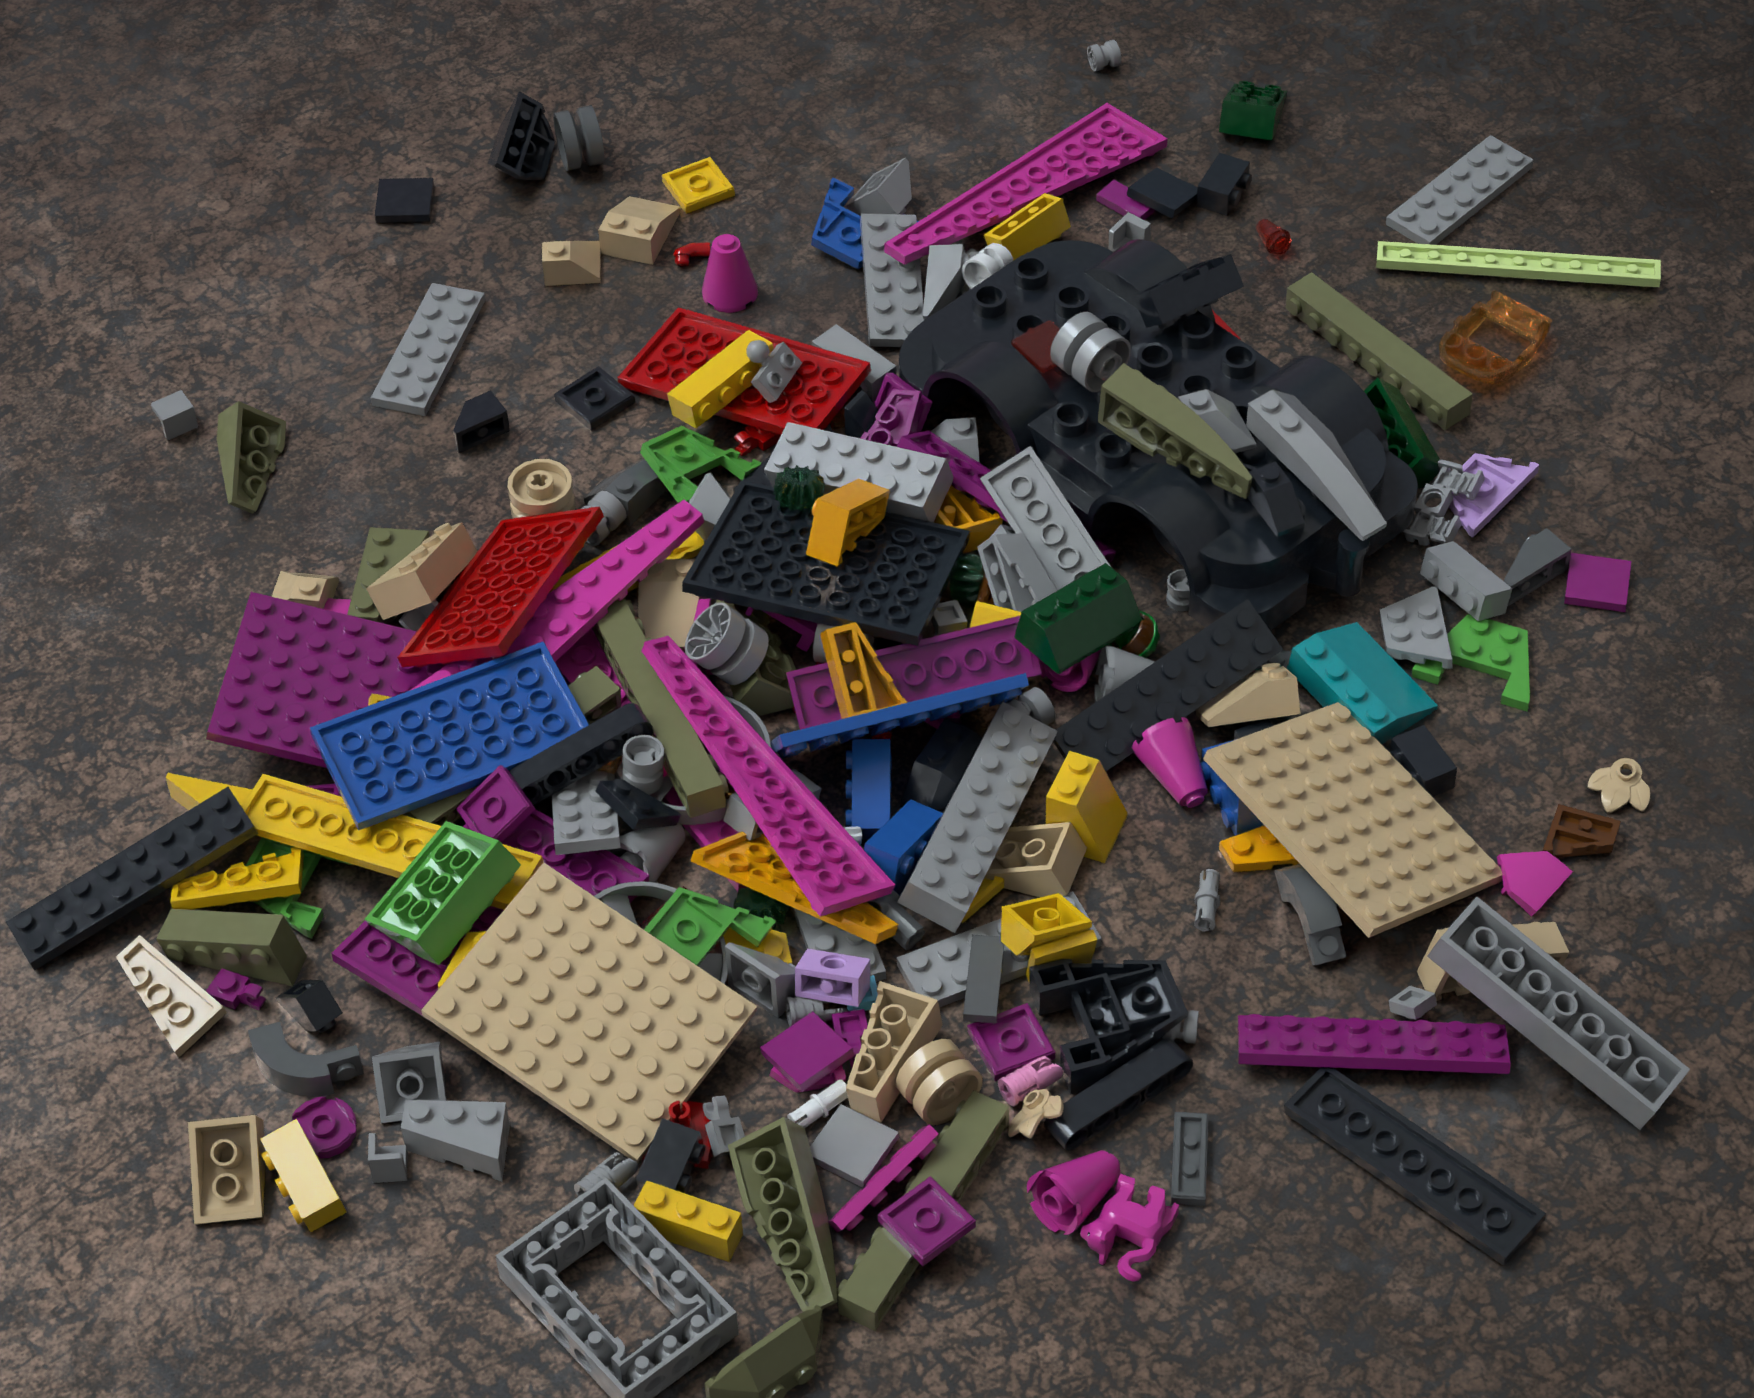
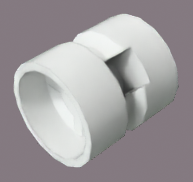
(985, 264)

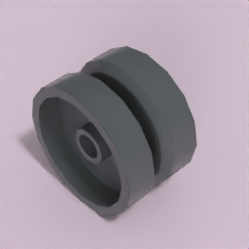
(579, 138)

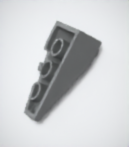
(635, 488)

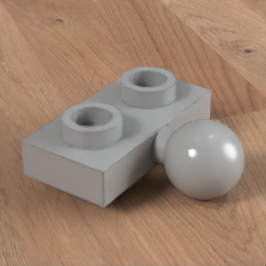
(776, 368)

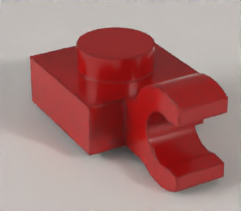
(753, 438)

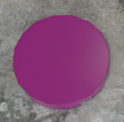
(327, 1125)

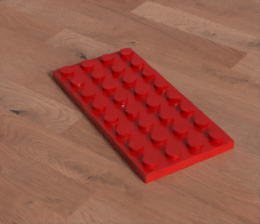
(692, 339)
(501, 588)

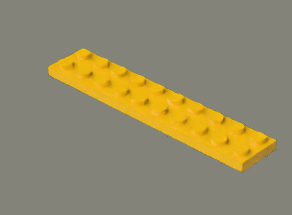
(325, 827)

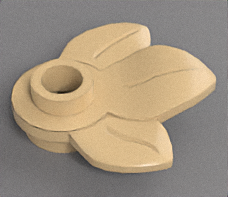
(1620, 789)
(1036, 1106)

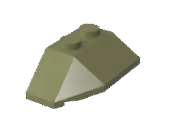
(774, 1363)

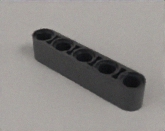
(580, 753)
(1119, 1093)

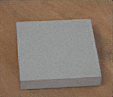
(853, 1145)

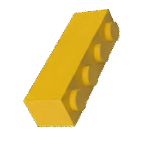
(716, 382)

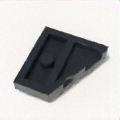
(636, 806)

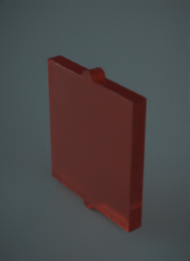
(1036, 345)

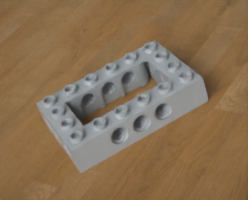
(606, 1215)

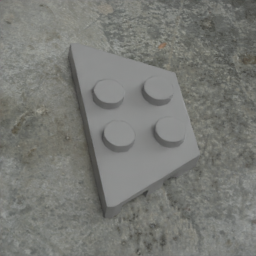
(1416, 629)

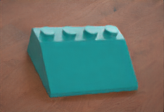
(1359, 674)

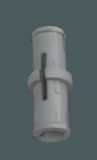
(1207, 900)

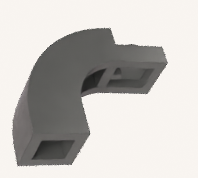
(1316, 912)
(300, 1072)

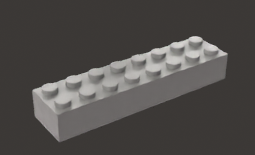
(977, 817)
(1558, 1013)

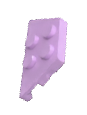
(1499, 487)

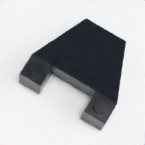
(1116, 1009)

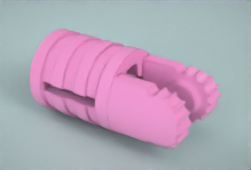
(1030, 1077)

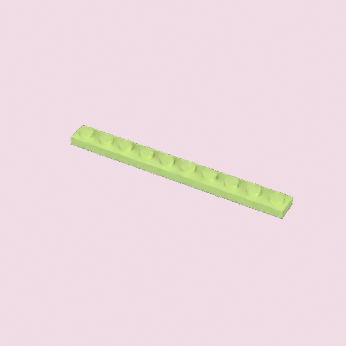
(1519, 264)

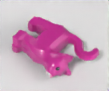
(1132, 1222)

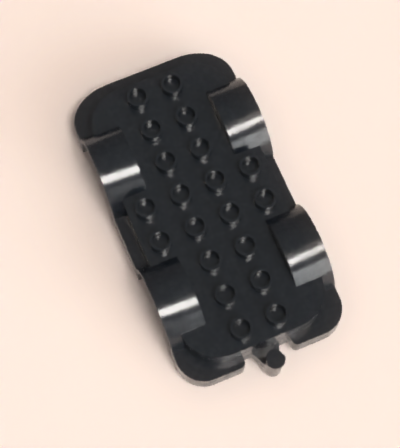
(1104, 478)

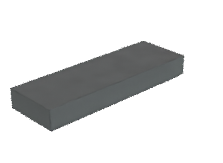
(983, 979)
(1189, 1158)

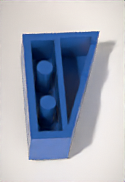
(869, 785)
(1234, 811)
(902, 841)

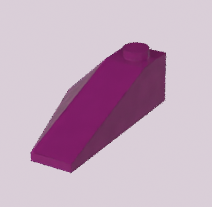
(895, 417)

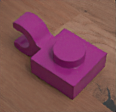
(233, 988)
(850, 1028)

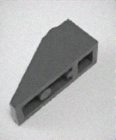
(1538, 562)

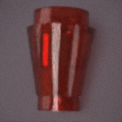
(1273, 236)

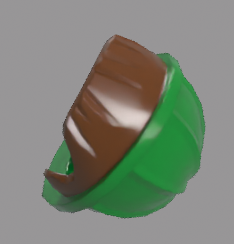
(1141, 640)

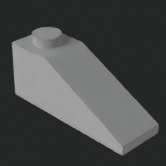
(943, 276)

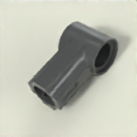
(909, 930)

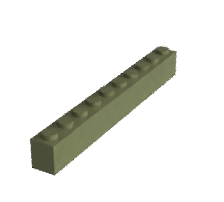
(685, 755)

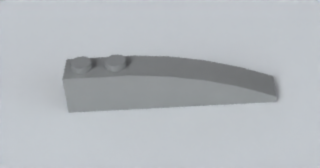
(1314, 458)

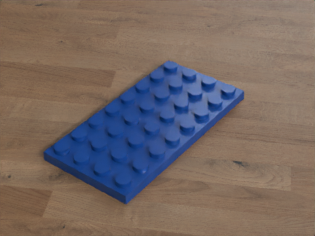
(901, 715)
(447, 734)

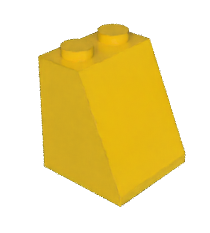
(1088, 801)

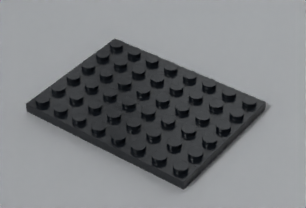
(882, 585)

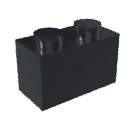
(1223, 184)
(1424, 760)
(672, 1157)

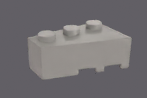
(1014, 572)
(458, 1132)

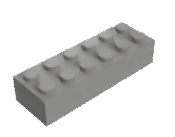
(914, 478)

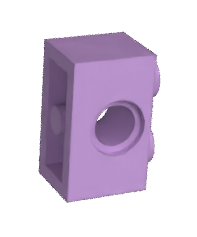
(832, 977)

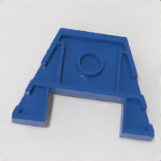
(839, 228)

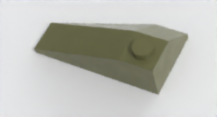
(248, 452)

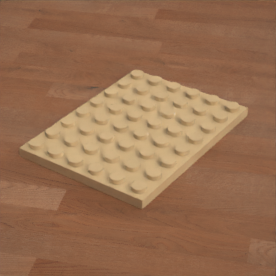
(1354, 818)
(589, 1011)

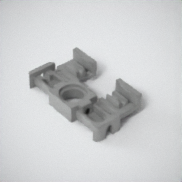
(1445, 483)

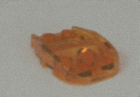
(1481, 363)

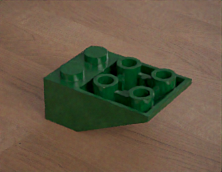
(1252, 110)

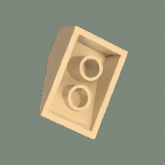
(637, 229)
(663, 604)
(1256, 696)
(1039, 859)
(227, 1169)

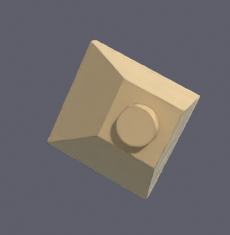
(571, 262)
(305, 588)

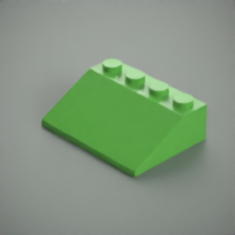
(443, 891)

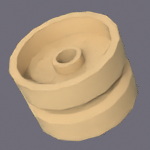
(540, 488)
(937, 1081)

